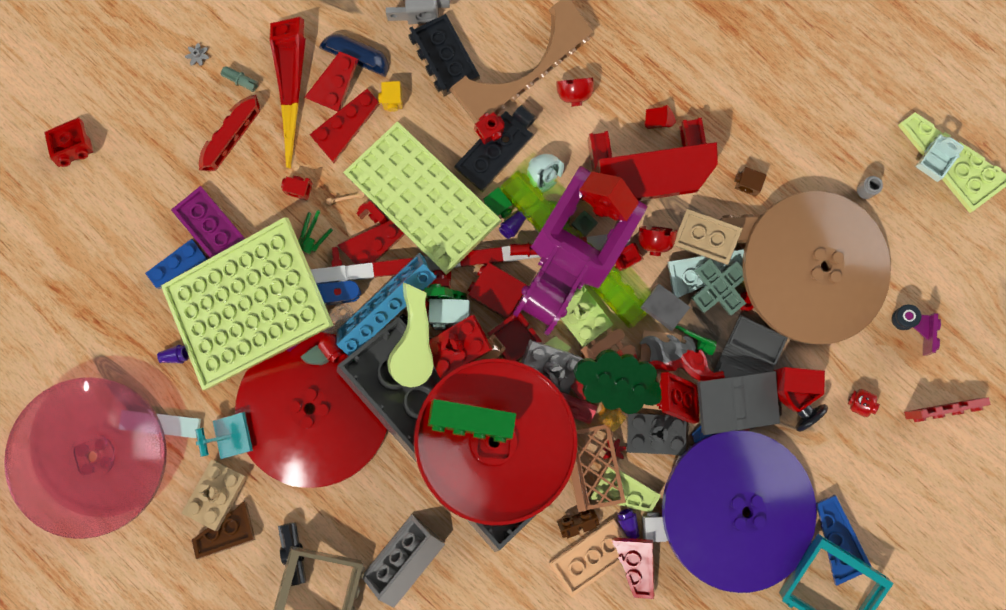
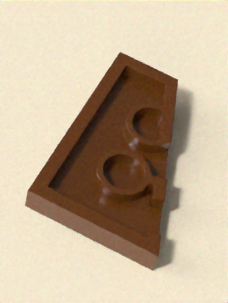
(233, 532)

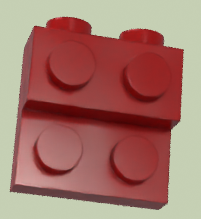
(68, 143)

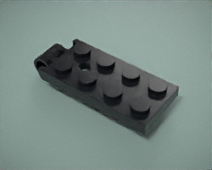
(487, 161)

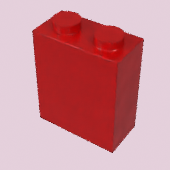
(496, 290)

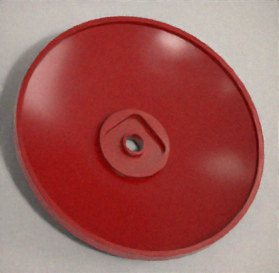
(303, 446)
(516, 476)

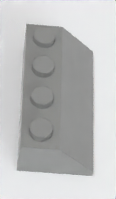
(402, 561)

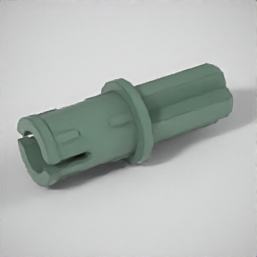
(239, 78)

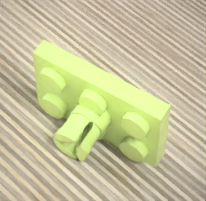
(585, 317)

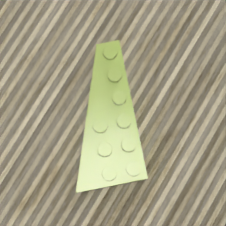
(969, 177)

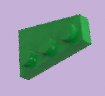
(435, 291)

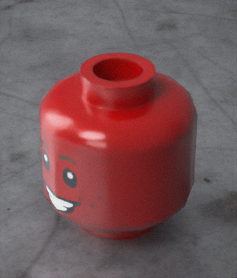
(863, 403)

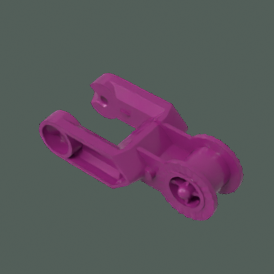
(568, 260)

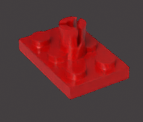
(458, 346)
(679, 398)

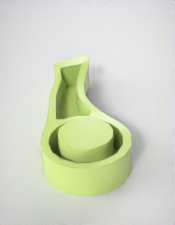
(412, 358)

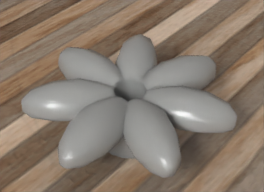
(197, 54)

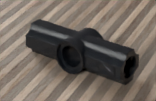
(289, 537)

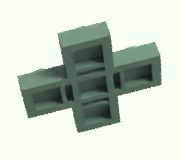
(719, 287)

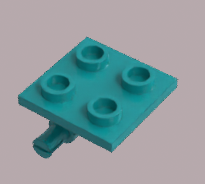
(231, 436)

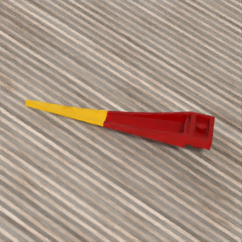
(288, 50)

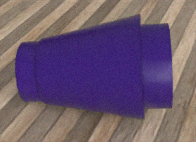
(512, 225)
(175, 354)
(628, 522)

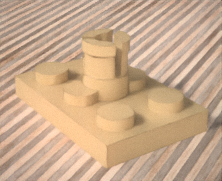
(707, 237)
(214, 495)

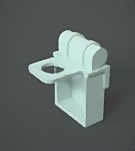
(939, 157)

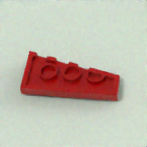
(344, 125)

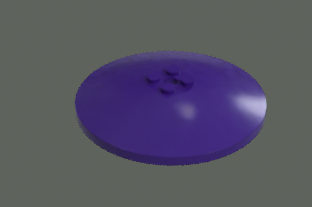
(706, 505)

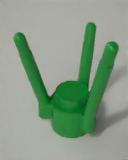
(305, 241)
(706, 345)

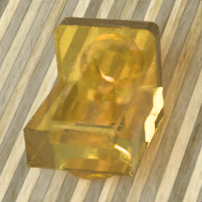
(611, 418)

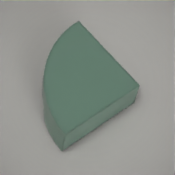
(314, 356)

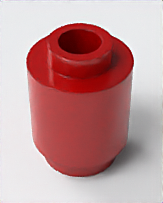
(329, 348)

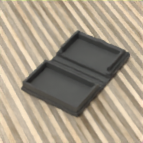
(750, 349)
(738, 402)

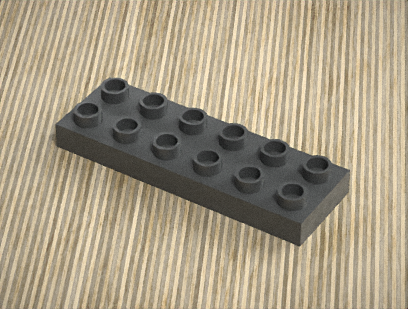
(399, 406)

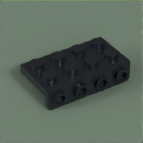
(443, 53)

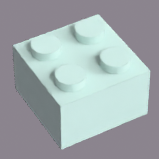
(447, 312)

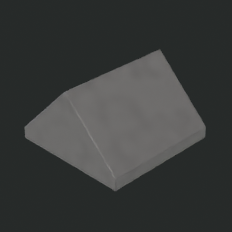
(665, 307)

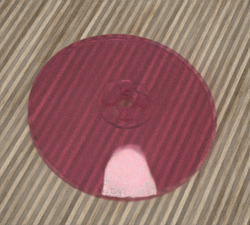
(51, 464)

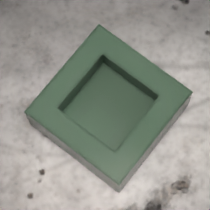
(584, 223)

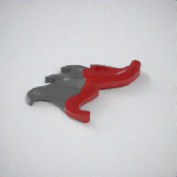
(675, 355)

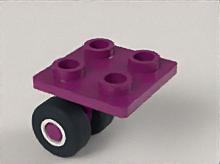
(910, 317)

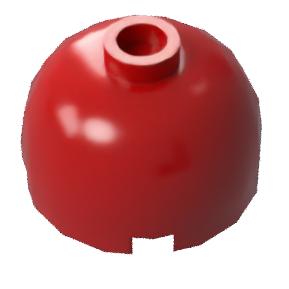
(575, 90)
(657, 239)

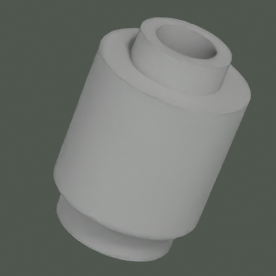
(869, 187)

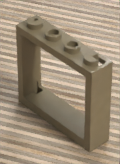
(352, 590)

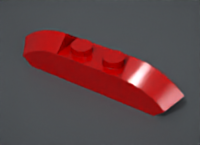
(229, 134)

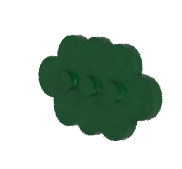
(618, 381)

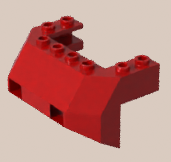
(661, 171)

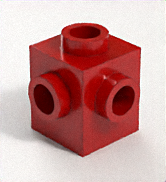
(489, 127)

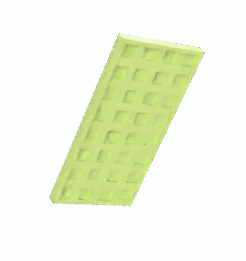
(422, 197)

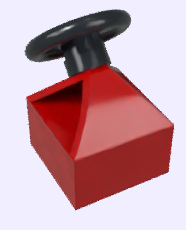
(798, 390)

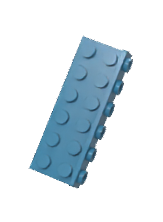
(383, 305)

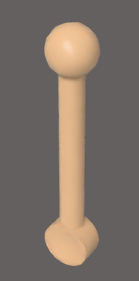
(360, 194)

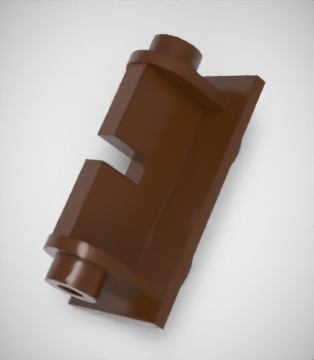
(586, 519)

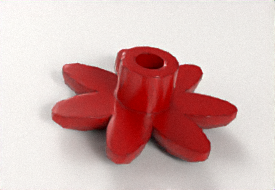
(618, 449)

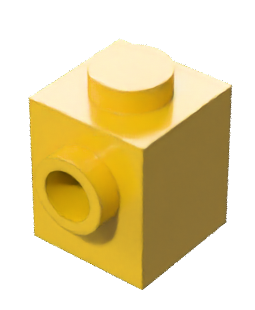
(391, 96)

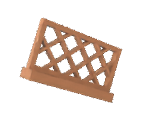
(578, 476)

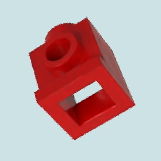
(297, 187)

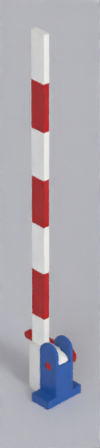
(338, 288)

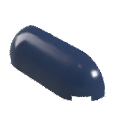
(368, 56)

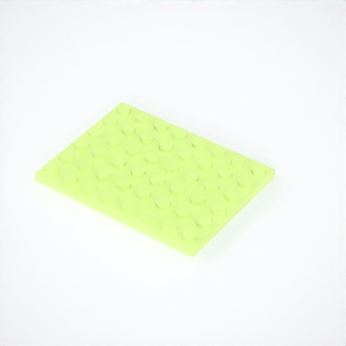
(246, 304)

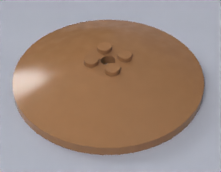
(786, 273)

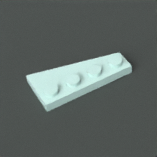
(685, 280)

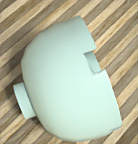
(544, 170)

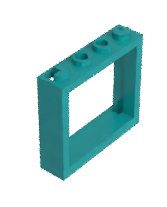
(873, 599)

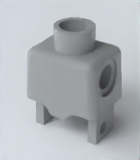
(416, 11)

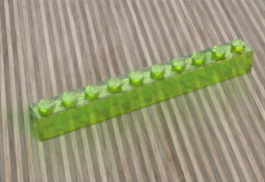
(537, 209)

